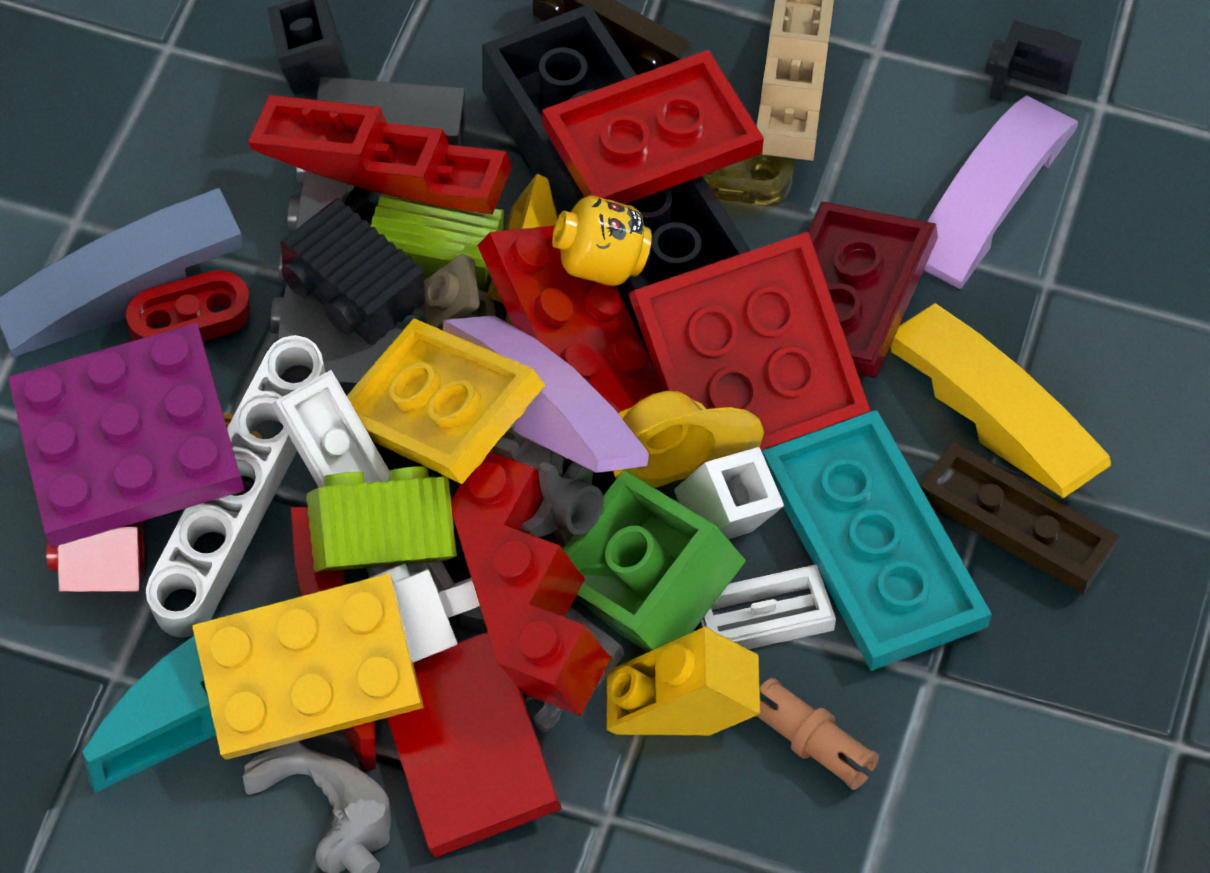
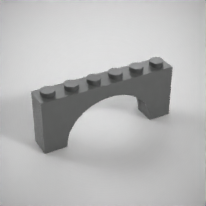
(306, 317)

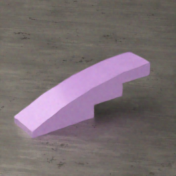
(568, 411)

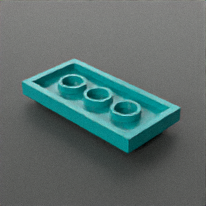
(875, 540)

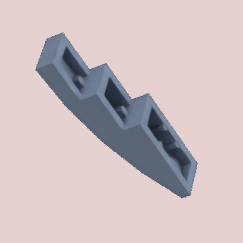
(105, 275)

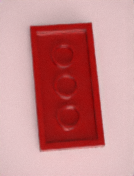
(570, 315)

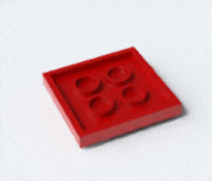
(755, 340)

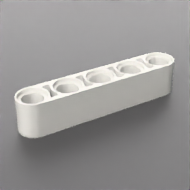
(231, 515)

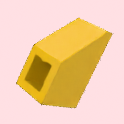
(684, 688)

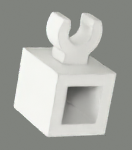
(428, 610)

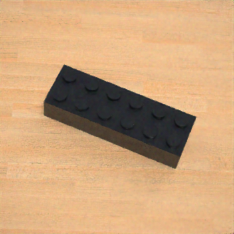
(565, 61)

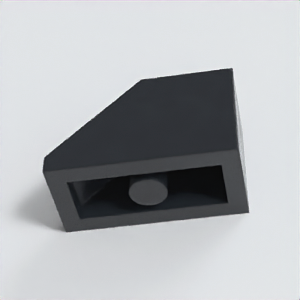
(307, 43)

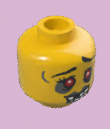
(602, 241)

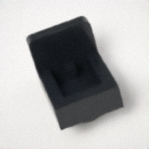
(1033, 57)

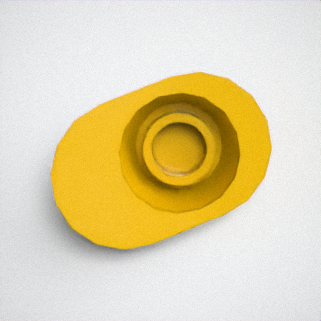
(686, 435)

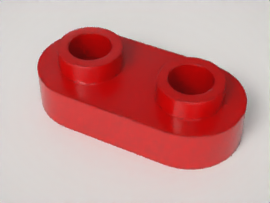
(189, 303)

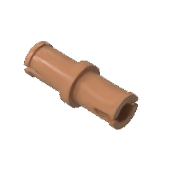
(815, 734)

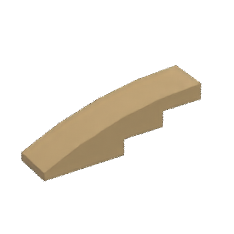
(794, 77)

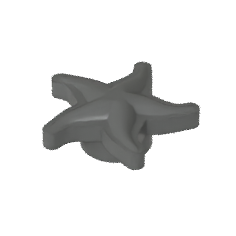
(569, 503)

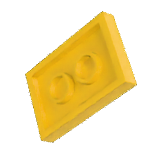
(442, 399)
(307, 666)

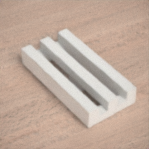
(773, 620)

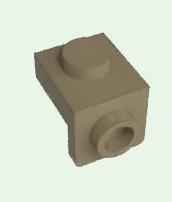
(455, 293)

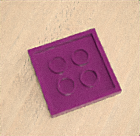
(124, 435)

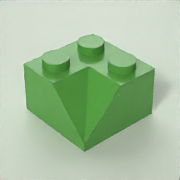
(651, 564)

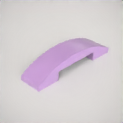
(992, 184)

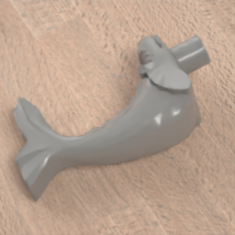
(358, 802)

